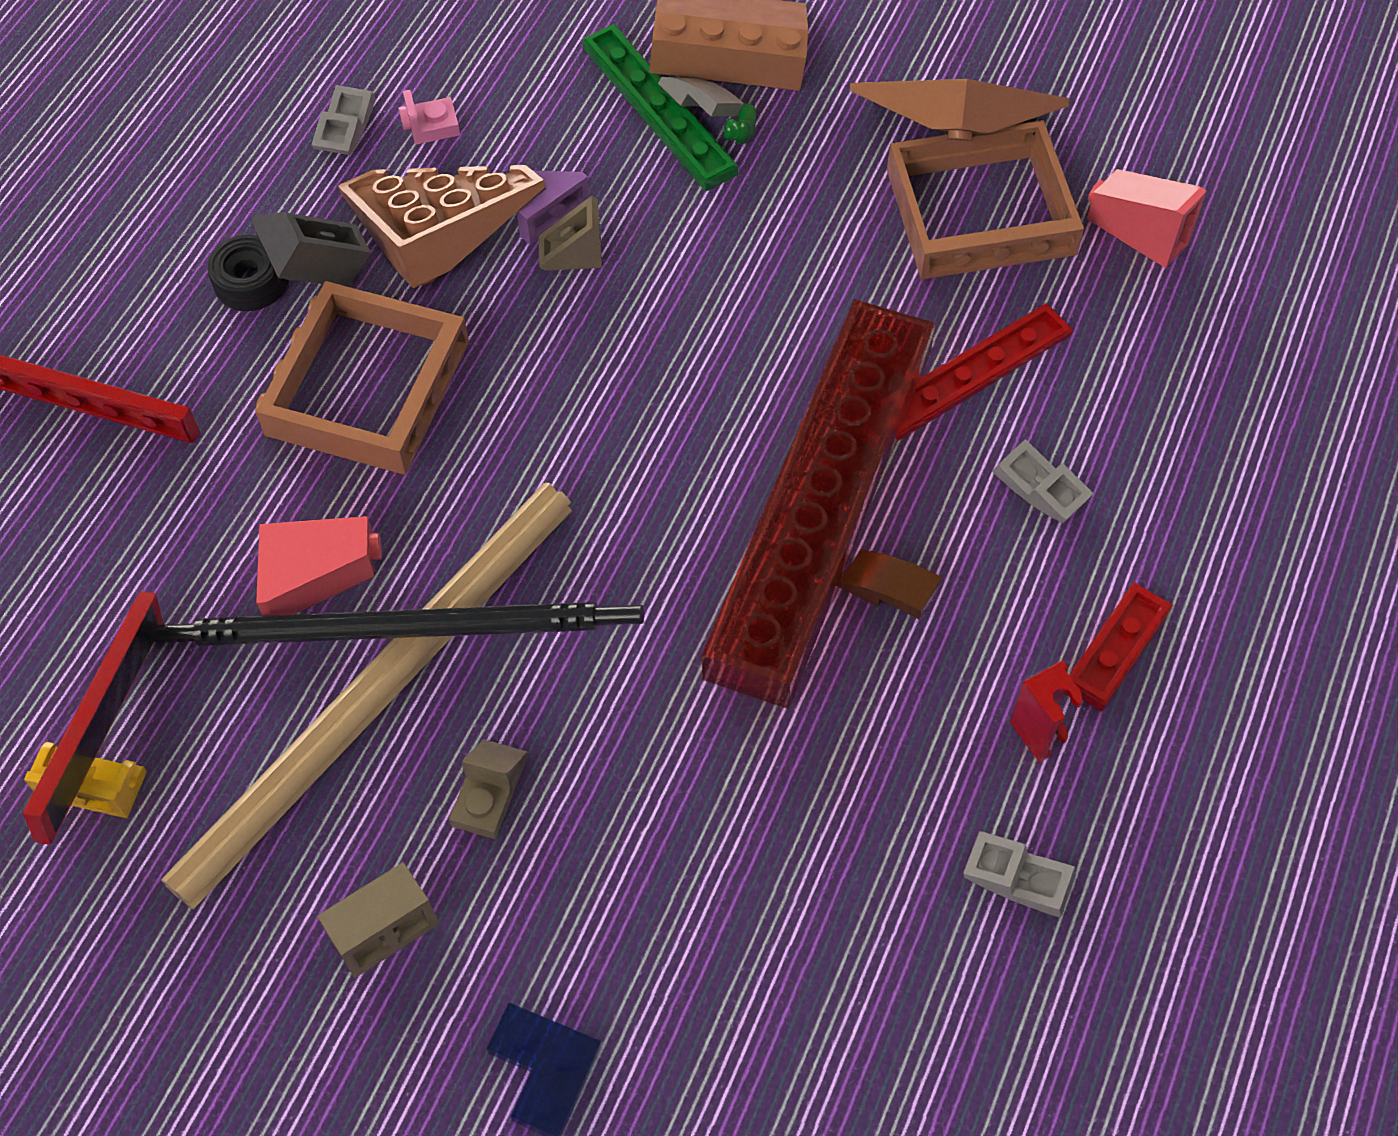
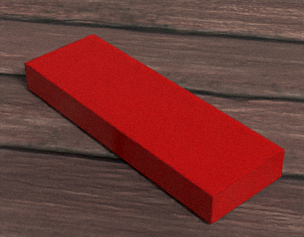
(1119, 645)

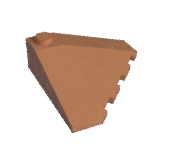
(960, 104)
(434, 219)

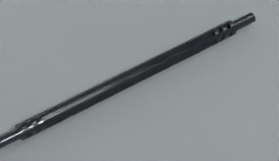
(400, 624)

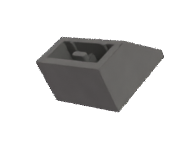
(312, 247)

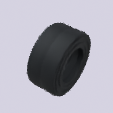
(247, 293)

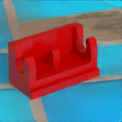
(1038, 709)

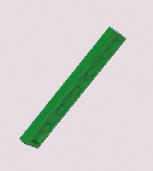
(671, 122)

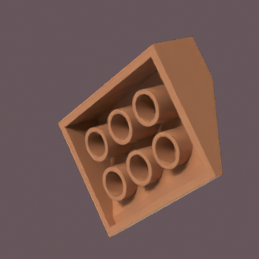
(731, 41)

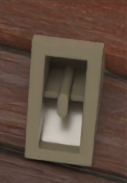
(573, 240)

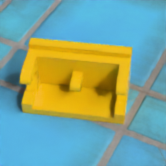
(106, 788)

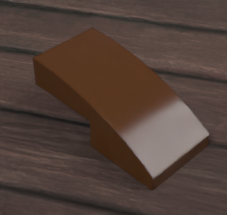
(892, 580)

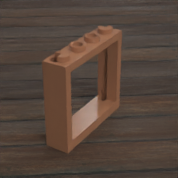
(992, 247)
(391, 452)

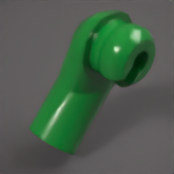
(743, 128)

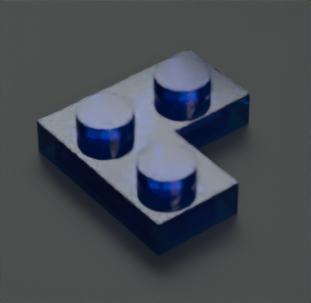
(558, 1065)

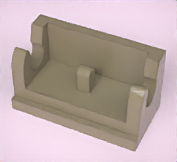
(379, 919)

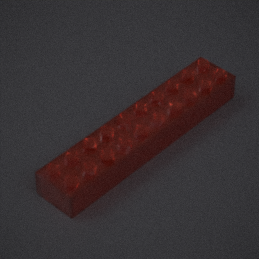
(817, 505)

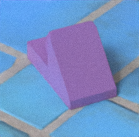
(560, 196)

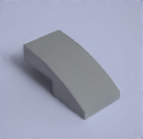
(703, 93)
(345, 121)
(1042, 485)
(1019, 876)

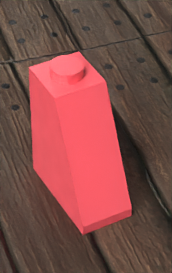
(1147, 212)
(312, 561)

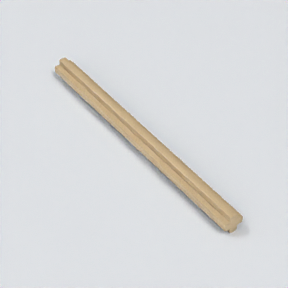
(359, 704)

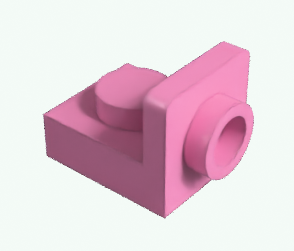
(429, 119)

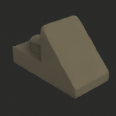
(489, 785)

